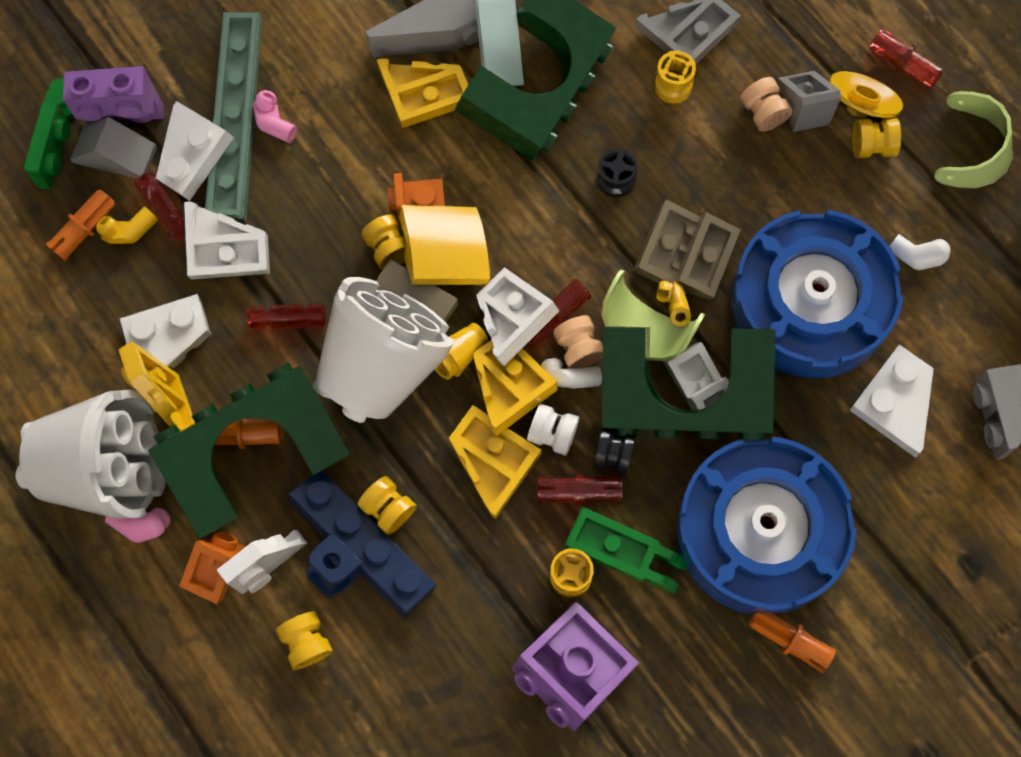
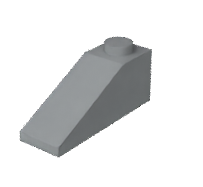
(426, 29)

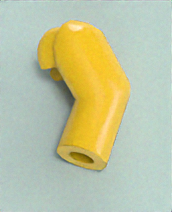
(126, 232)
(678, 304)

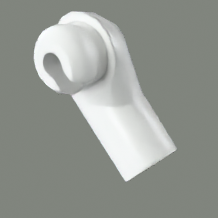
(923, 255)
(572, 377)

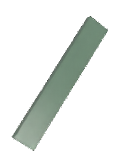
(234, 113)

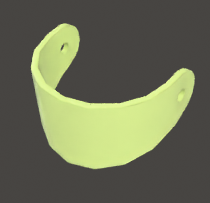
(998, 165)
(624, 309)

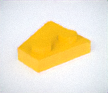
(422, 89)
(156, 384)
(512, 388)
(492, 461)

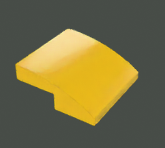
(444, 245)

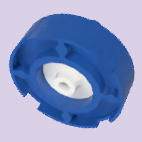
(823, 288)
(797, 500)

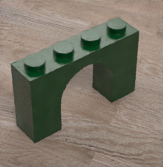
(528, 119)
(634, 404)
(187, 454)

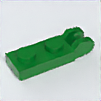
(50, 133)
(623, 549)

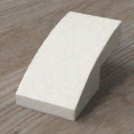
(697, 377)

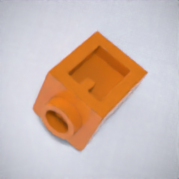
(415, 193)
(206, 557)

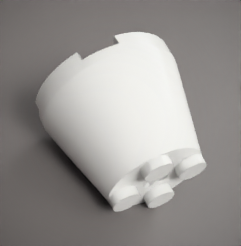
(377, 349)
(94, 456)

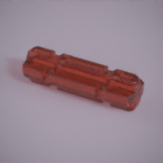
(161, 205)
(286, 316)

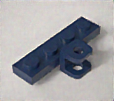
(355, 547)

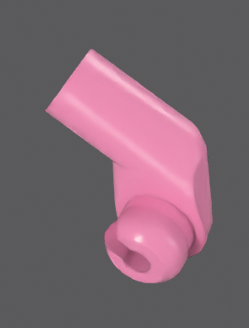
(268, 117)
(142, 528)

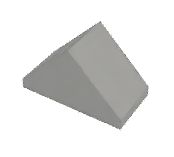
(810, 98)
(113, 149)

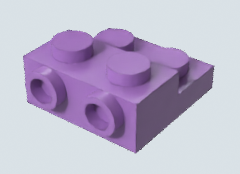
(112, 93)
(573, 667)

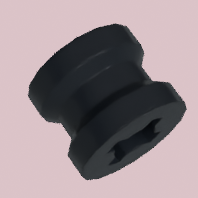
(617, 163)
(614, 451)

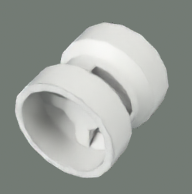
(544, 425)

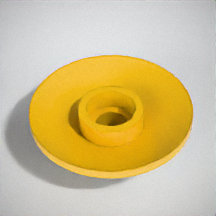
(866, 95)

